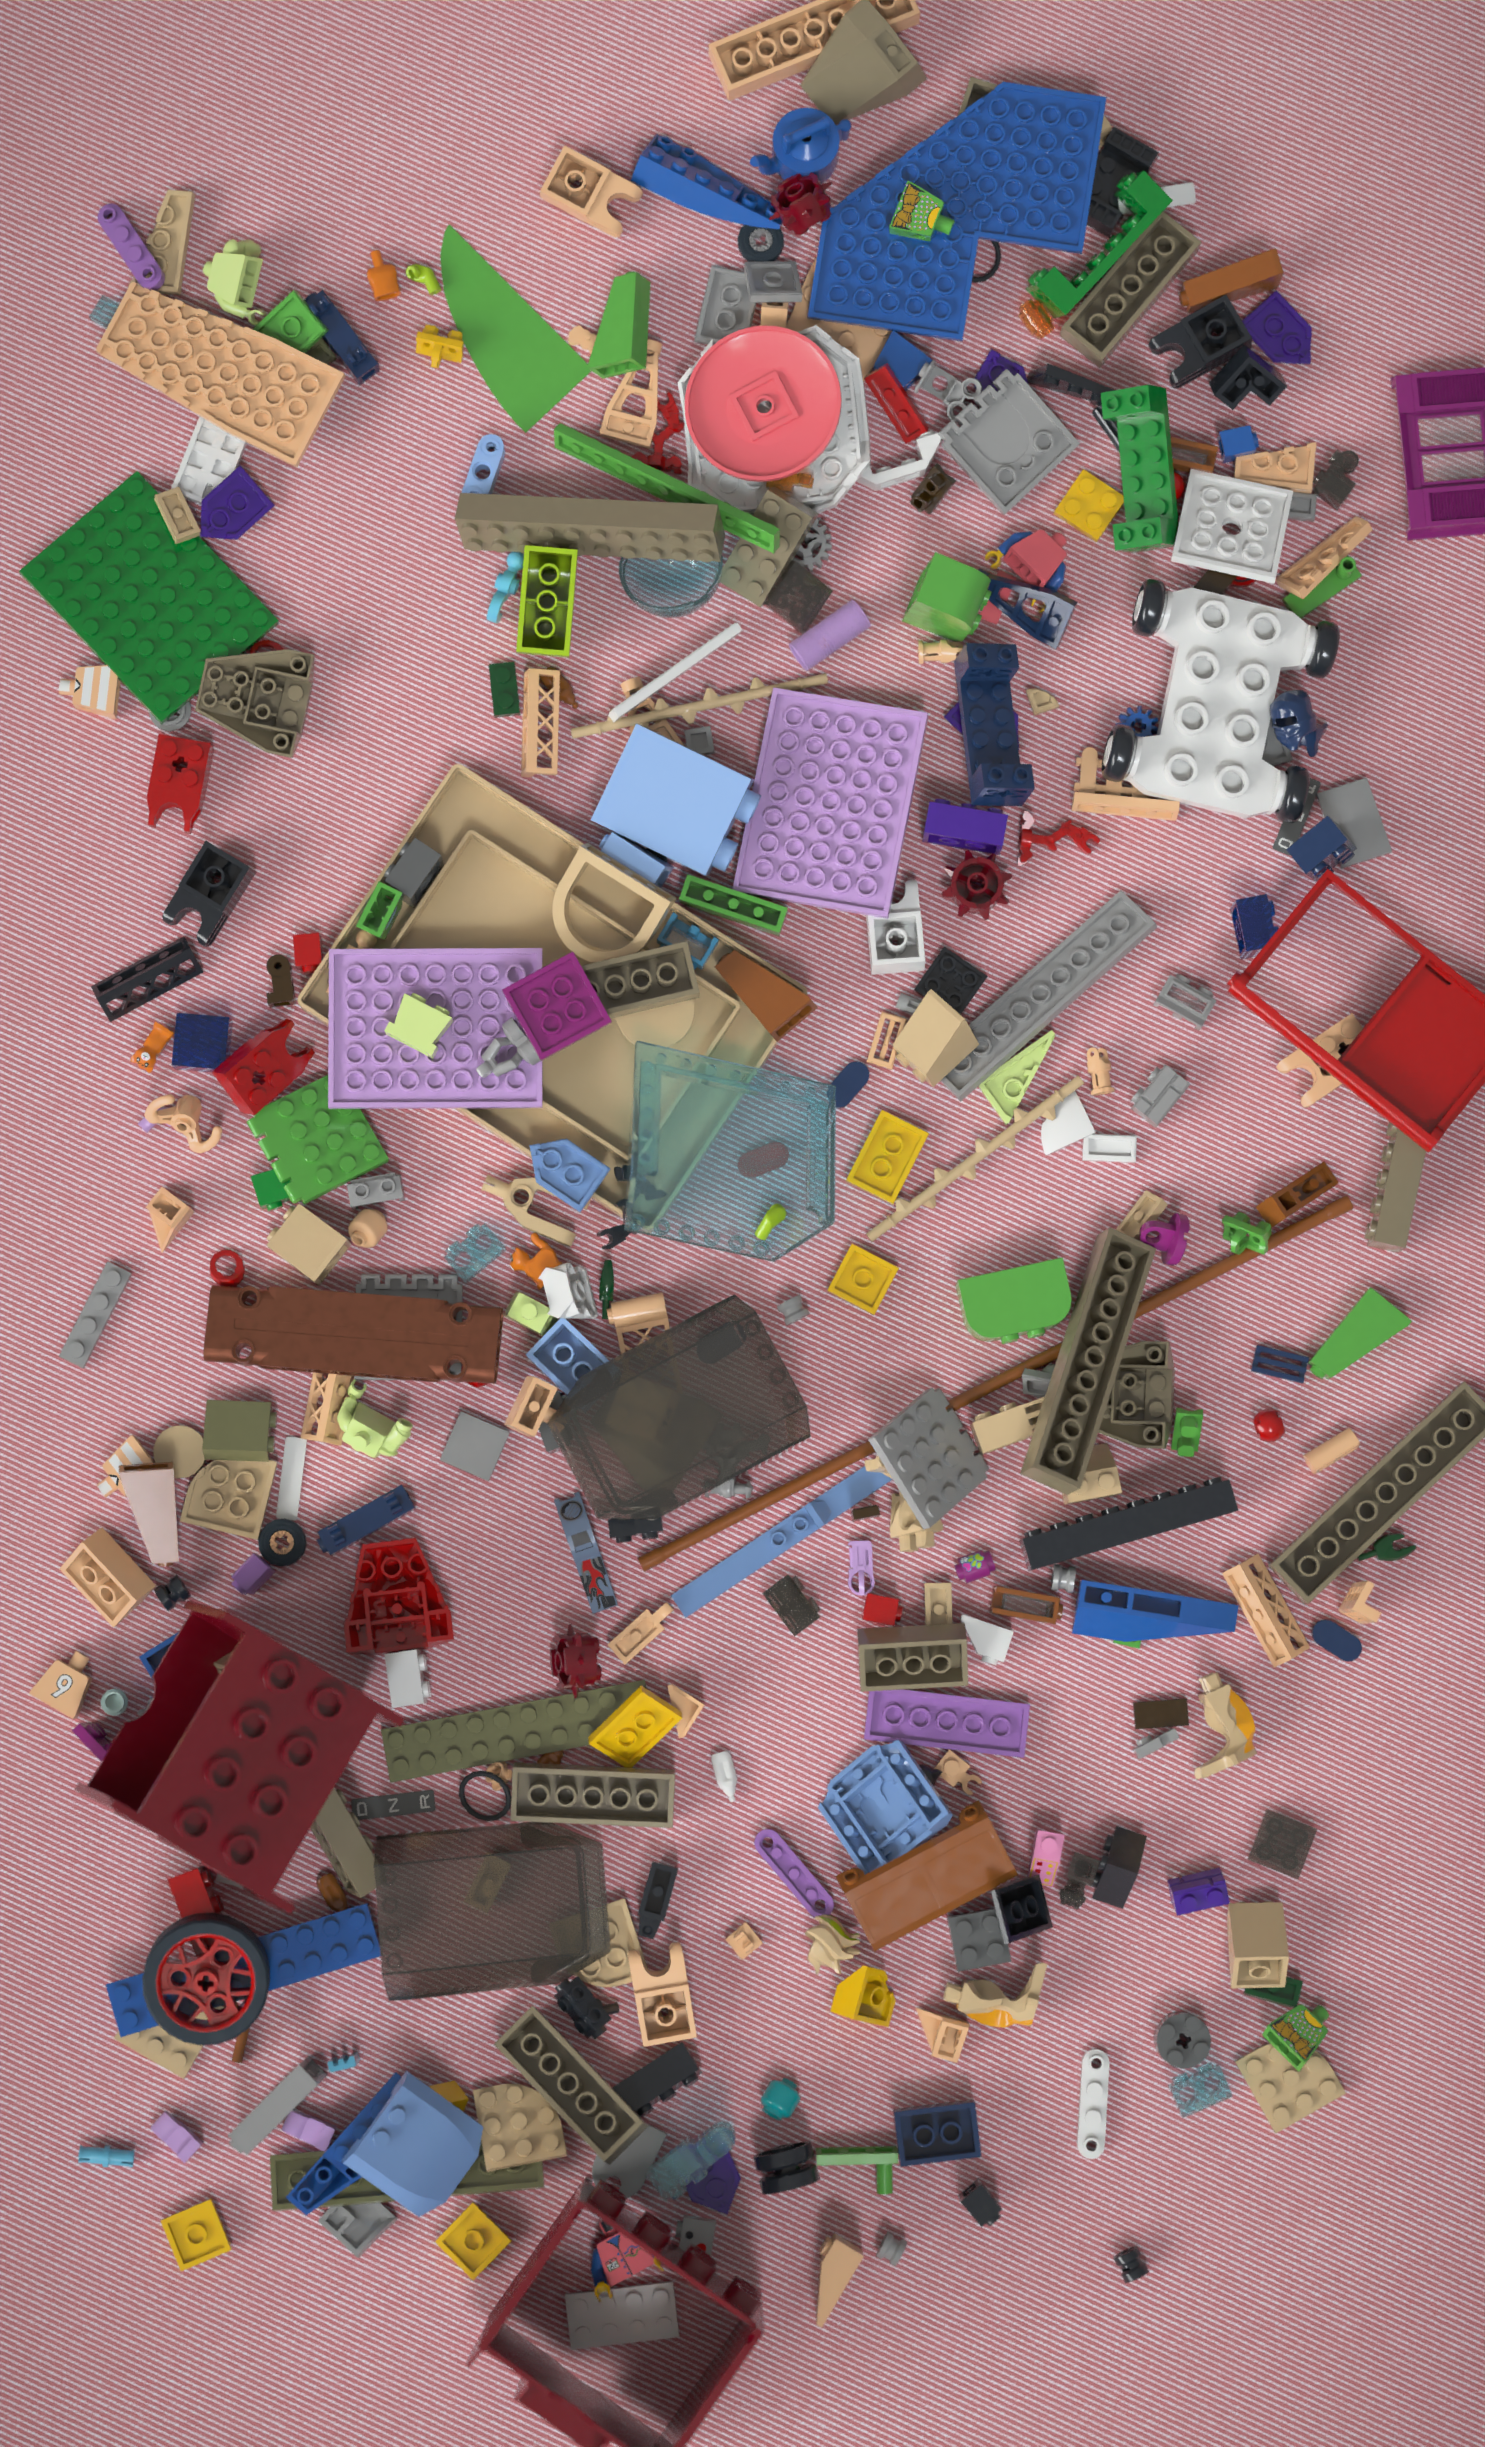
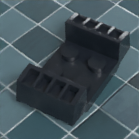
(1117, 159)

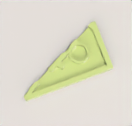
(1010, 1081)

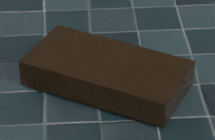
(865, 1513)
(1160, 1713)

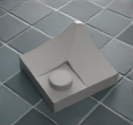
(357, 2224)

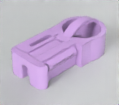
(861, 1563)

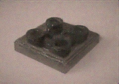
(797, 597)
(1282, 1844)

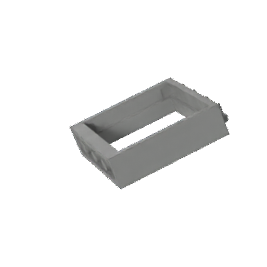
(276, 2106)

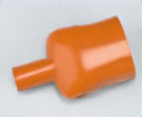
(382, 278)

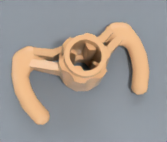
(184, 1119)

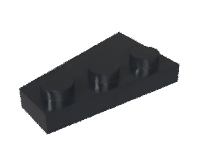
(1067, 383)

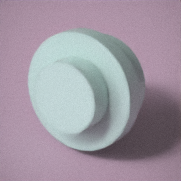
(114, 1702)

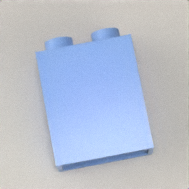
(676, 801)

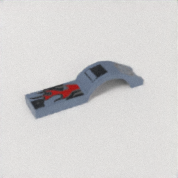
(586, 1553)

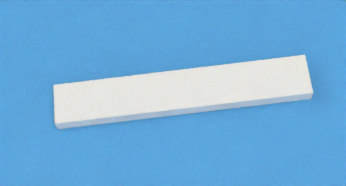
(675, 671)

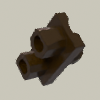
(932, 490)

